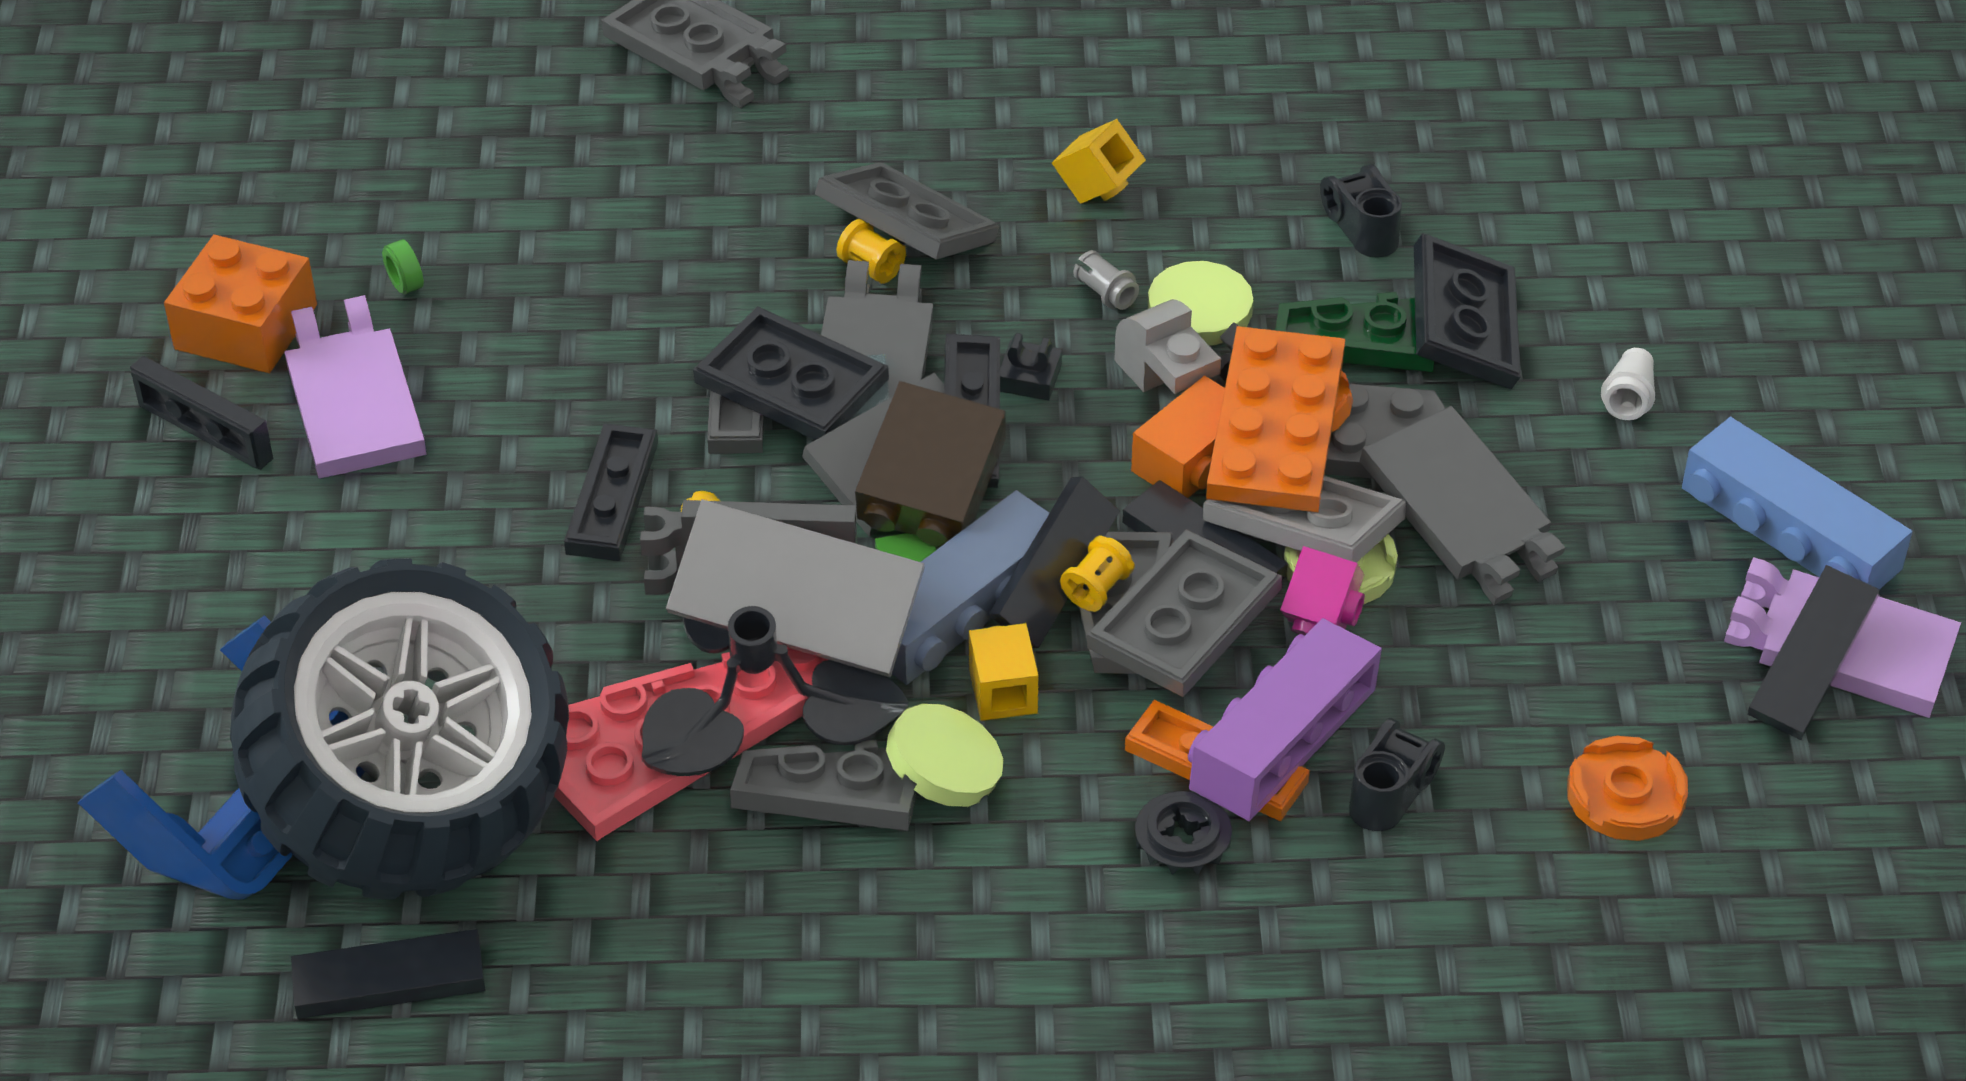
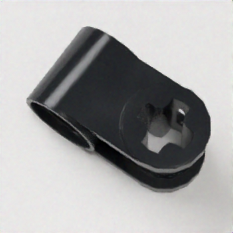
(1364, 210)
(1392, 776)

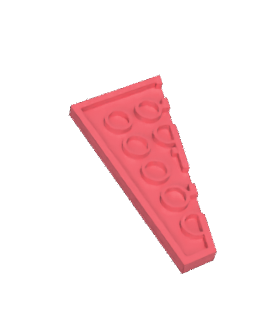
(603, 767)

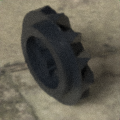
(1197, 816)

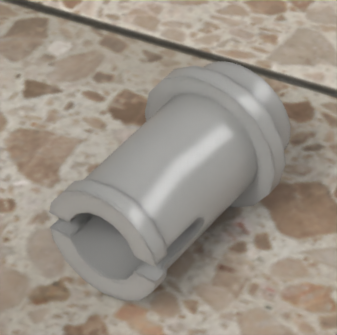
(1116, 287)

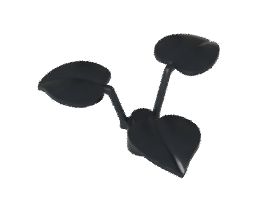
(694, 735)

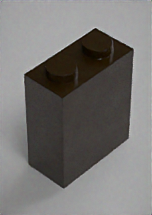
(930, 464)

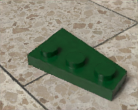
(1373, 331)

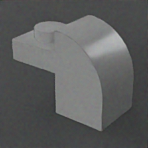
(1164, 348)

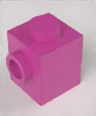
(1323, 589)

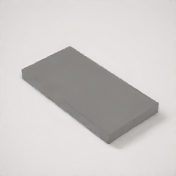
(820, 589)

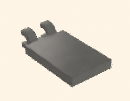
(700, 43)
(883, 323)
(1464, 502)
(675, 528)

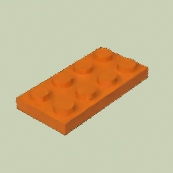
(1276, 419)

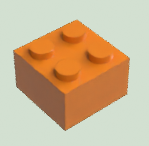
(239, 303)

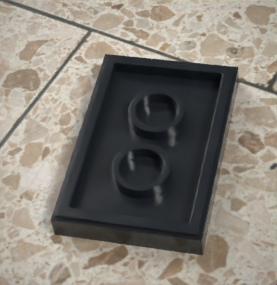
(1466, 311)
(790, 374)

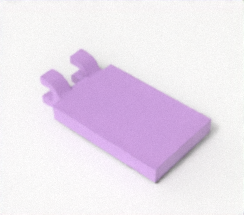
(352, 394)
(1893, 659)

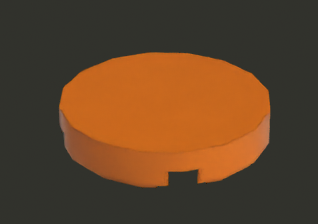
(1627, 788)

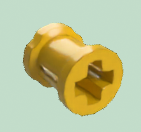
(861, 243)
(1096, 595)

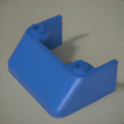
(227, 854)

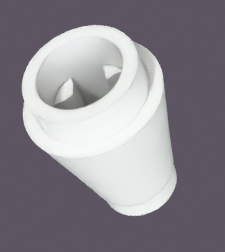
(1630, 385)

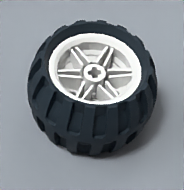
(487, 675)

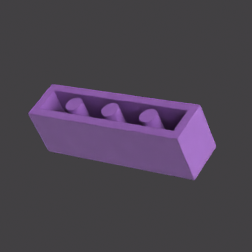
(1283, 718)

